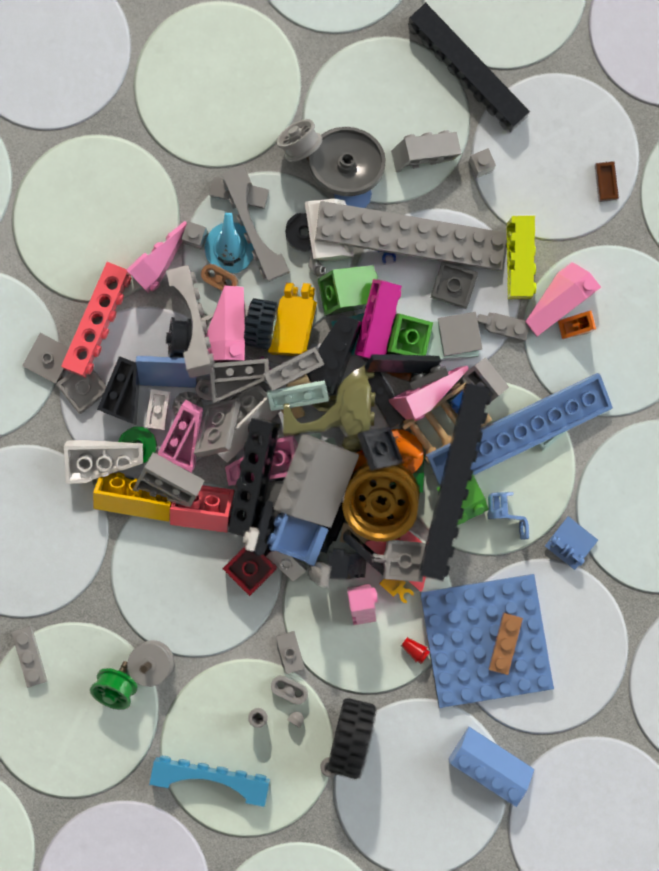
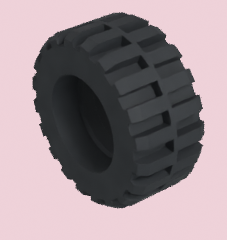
(352, 738)

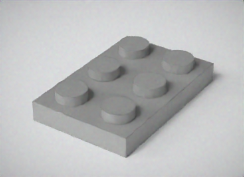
(217, 428)

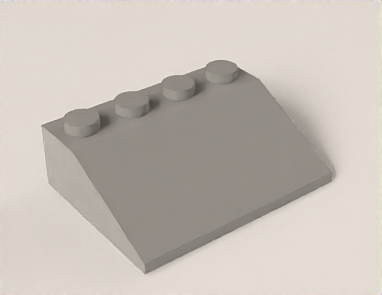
(316, 481)

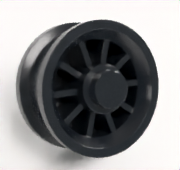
(178, 337)

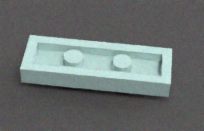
(298, 395)

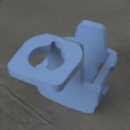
(502, 512)

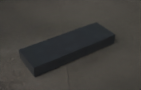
(382, 397)
(362, 549)

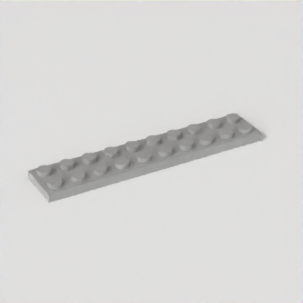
(410, 236)

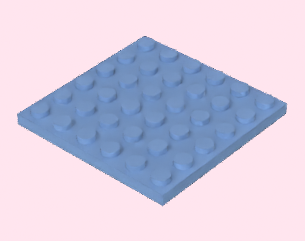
(463, 633)

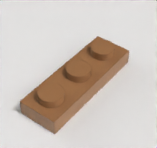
(505, 643)

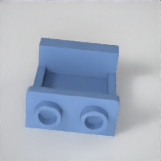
(297, 538)

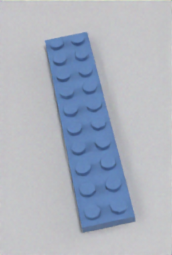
(533, 425)

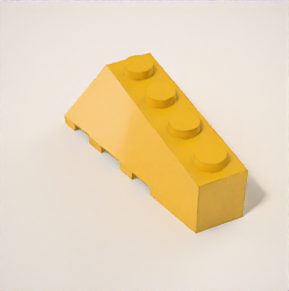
(116, 495)

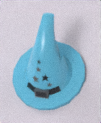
(228, 246)

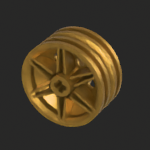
(379, 526)

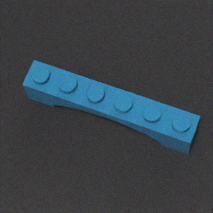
(251, 787)

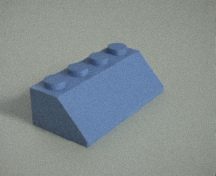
(492, 766)

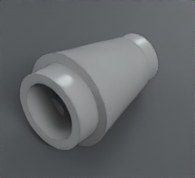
(255, 721)

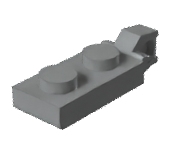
(504, 325)

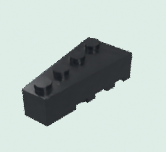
(336, 352)

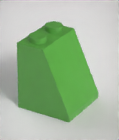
(346, 289)

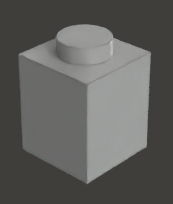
(482, 163)
(194, 235)

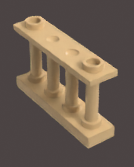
(456, 389)

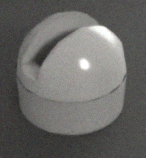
(296, 718)

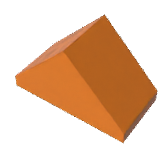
(577, 325)

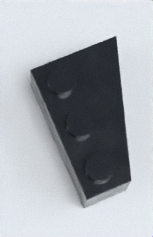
(122, 392)
(346, 565)

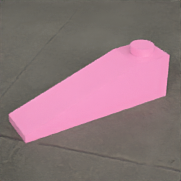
(564, 293)
(417, 402)

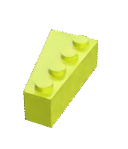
(520, 257)

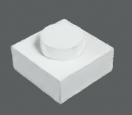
(250, 538)

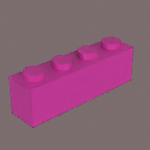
(378, 318)

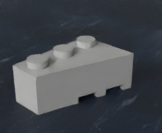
(426, 149)
(236, 377)
(168, 480)

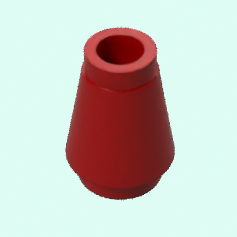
(415, 650)

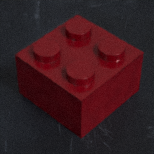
(249, 570)

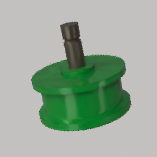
(114, 687)

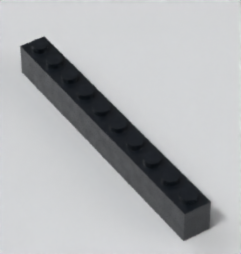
(454, 482)

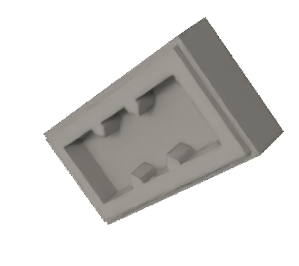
(290, 652)

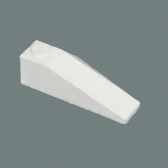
(95, 459)

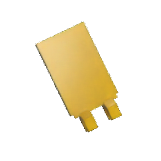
(293, 321)

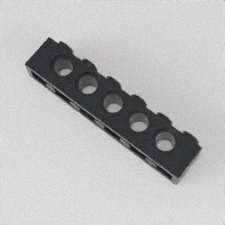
(269, 431)

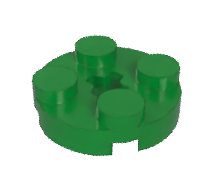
(146, 438)

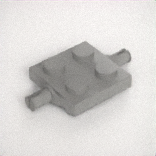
(401, 560)

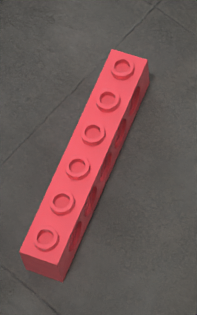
(110, 274)

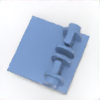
(571, 543)

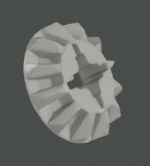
(186, 396)

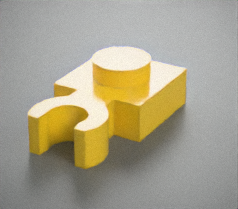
(395, 587)

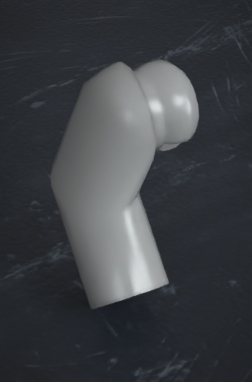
(316, 267)

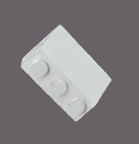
(324, 250)

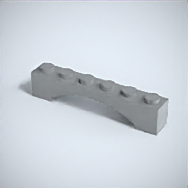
(238, 184)
(197, 357)

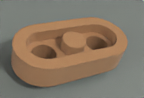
(220, 277)

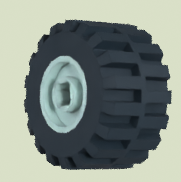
(260, 323)

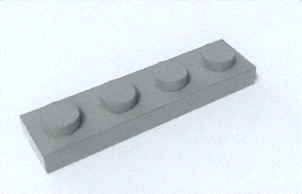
(319, 573)

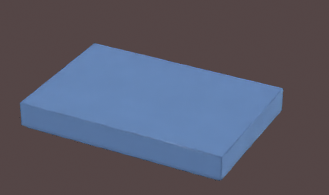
(164, 372)

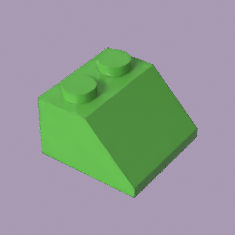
(409, 335)
(475, 502)

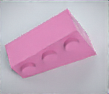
(182, 437)
(362, 603)

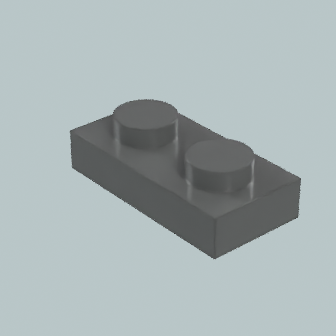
(419, 380)

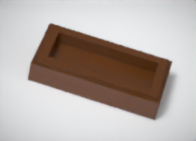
(606, 181)

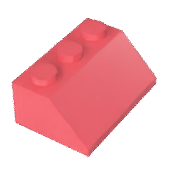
(208, 511)

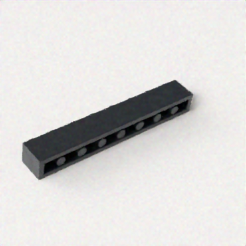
(468, 67)

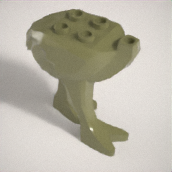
(346, 410)

